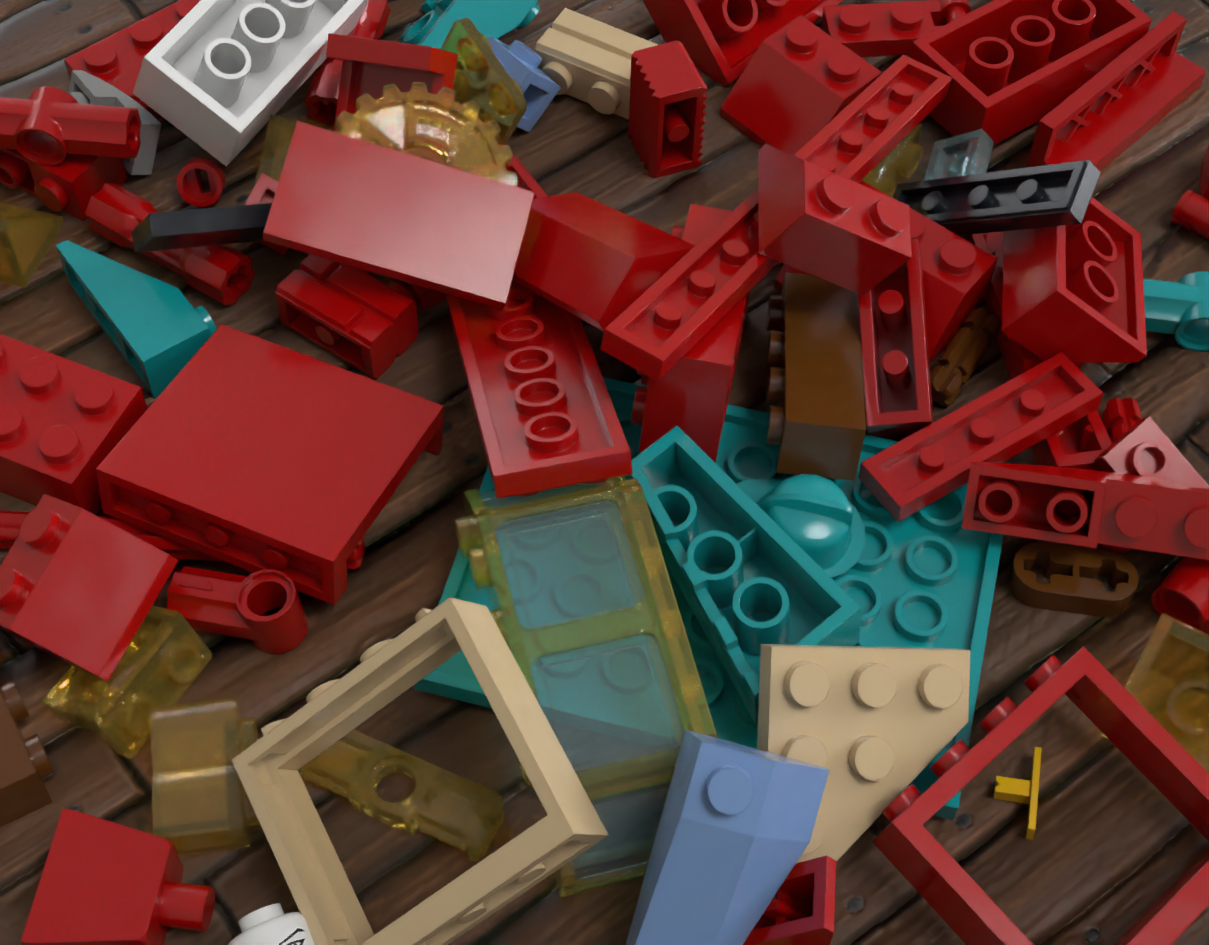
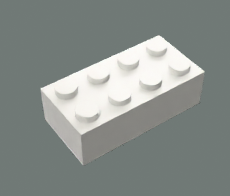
(238, 65)

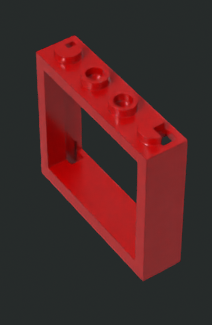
(1127, 726)

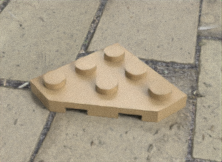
(864, 717)

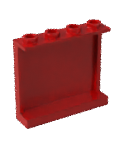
(268, 459)

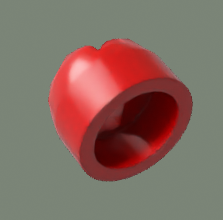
(190, 182)

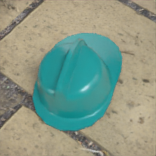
(814, 516)

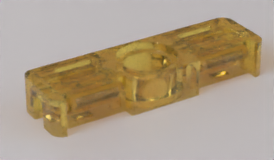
(441, 802)

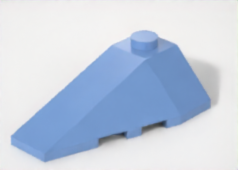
(724, 842)

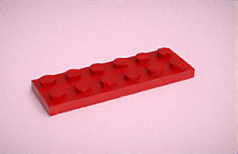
(537, 395)

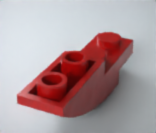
(1088, 508)

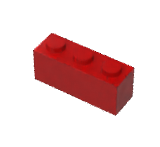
(896, 353)

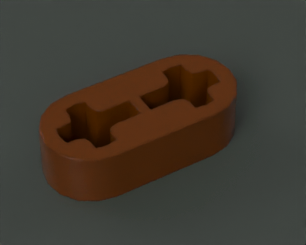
(1072, 579)

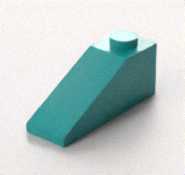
(139, 314)

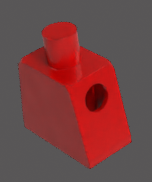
(112, 888)

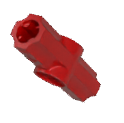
(56, 124)

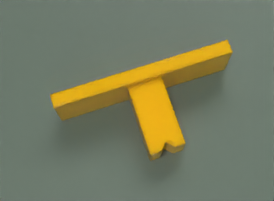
(1022, 791)

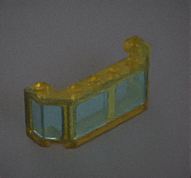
(601, 647)

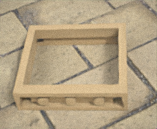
(340, 705)

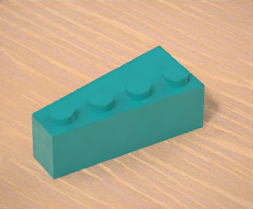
(737, 564)

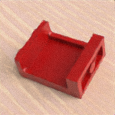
(377, 63)

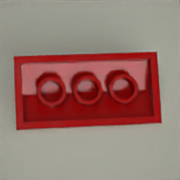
(592, 256)

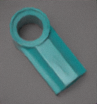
(1179, 309)

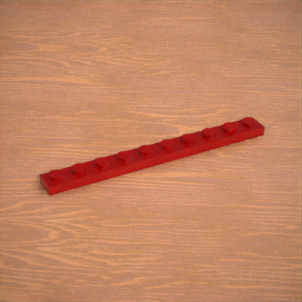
(727, 260)

